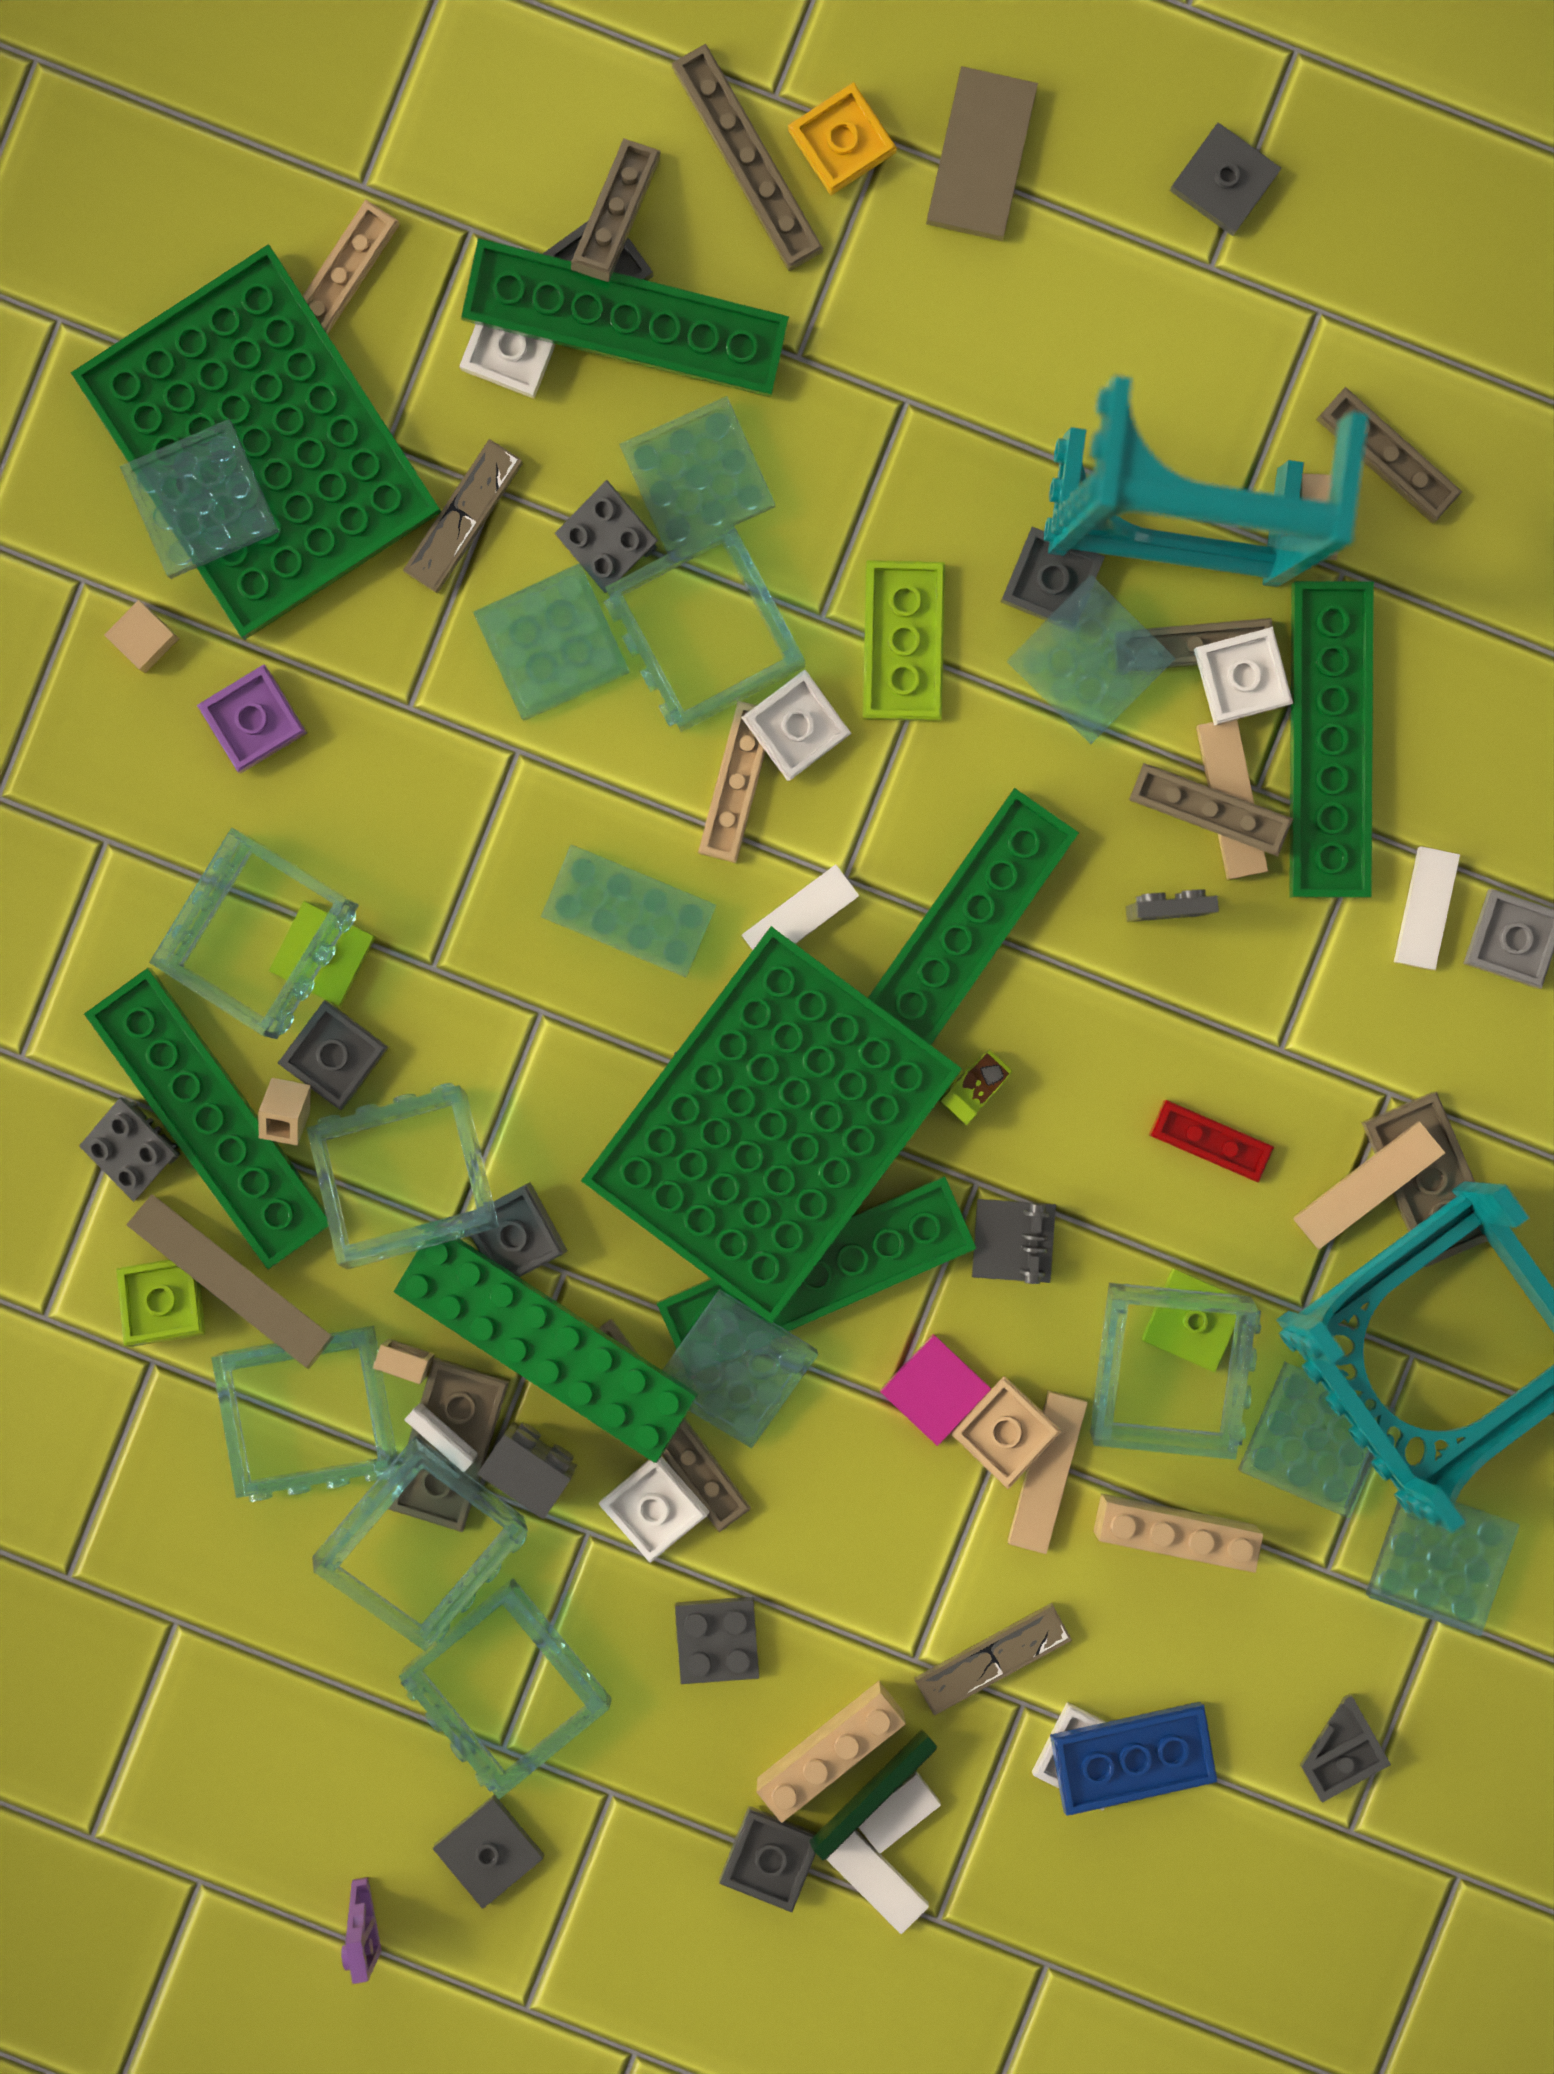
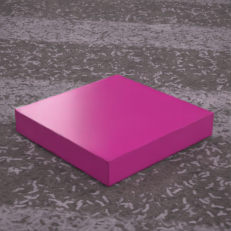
(935, 1389)

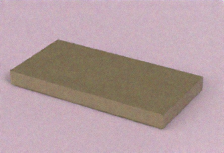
(981, 153)
(1433, 1185)
(470, 1407)

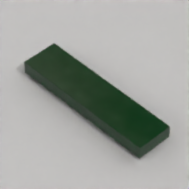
(873, 1794)

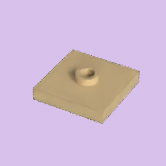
(1006, 1432)

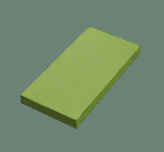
(903, 640)

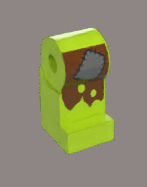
(975, 1087)

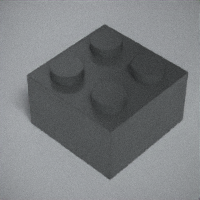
(529, 1468)

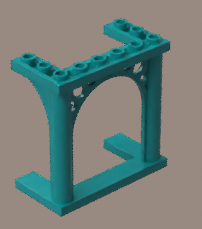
(1135, 481)
(1433, 1483)

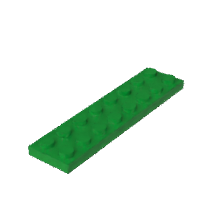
(624, 318)
(1331, 739)
(973, 915)
(208, 1117)
(865, 1258)
(548, 1345)

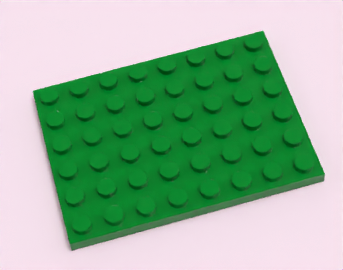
(313, 438)
(771, 1124)

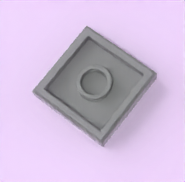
(1513, 939)

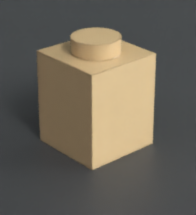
(284, 1111)

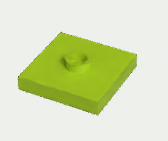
(339, 974)
(158, 1303)
(1190, 1333)

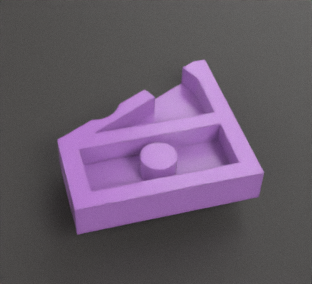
(362, 1937)

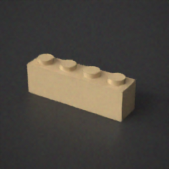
(1178, 1533)
(830, 1751)

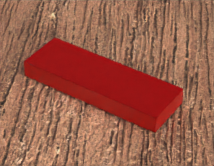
(1211, 1141)

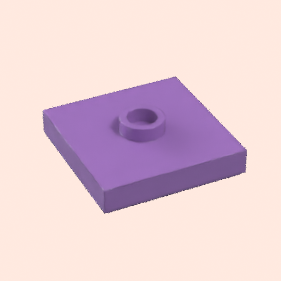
(252, 719)

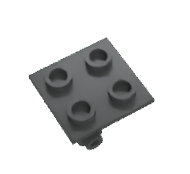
(606, 536)
(129, 1148)
(1014, 1241)

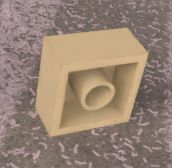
(141, 636)
(403, 1361)

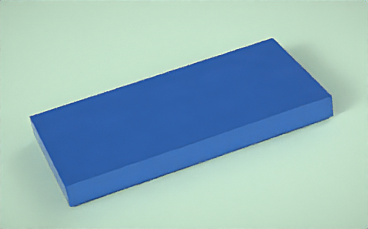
(1133, 1758)

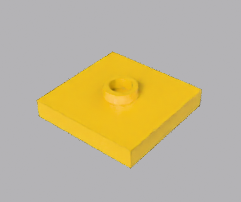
(842, 139)

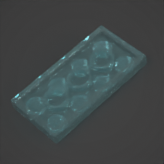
(628, 911)

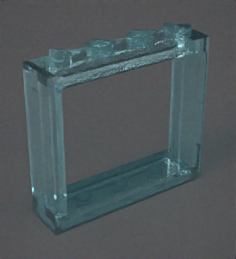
(762, 600)
(204, 904)
(416, 1237)
(1237, 1394)
(301, 1482)
(377, 1501)
(464, 1742)

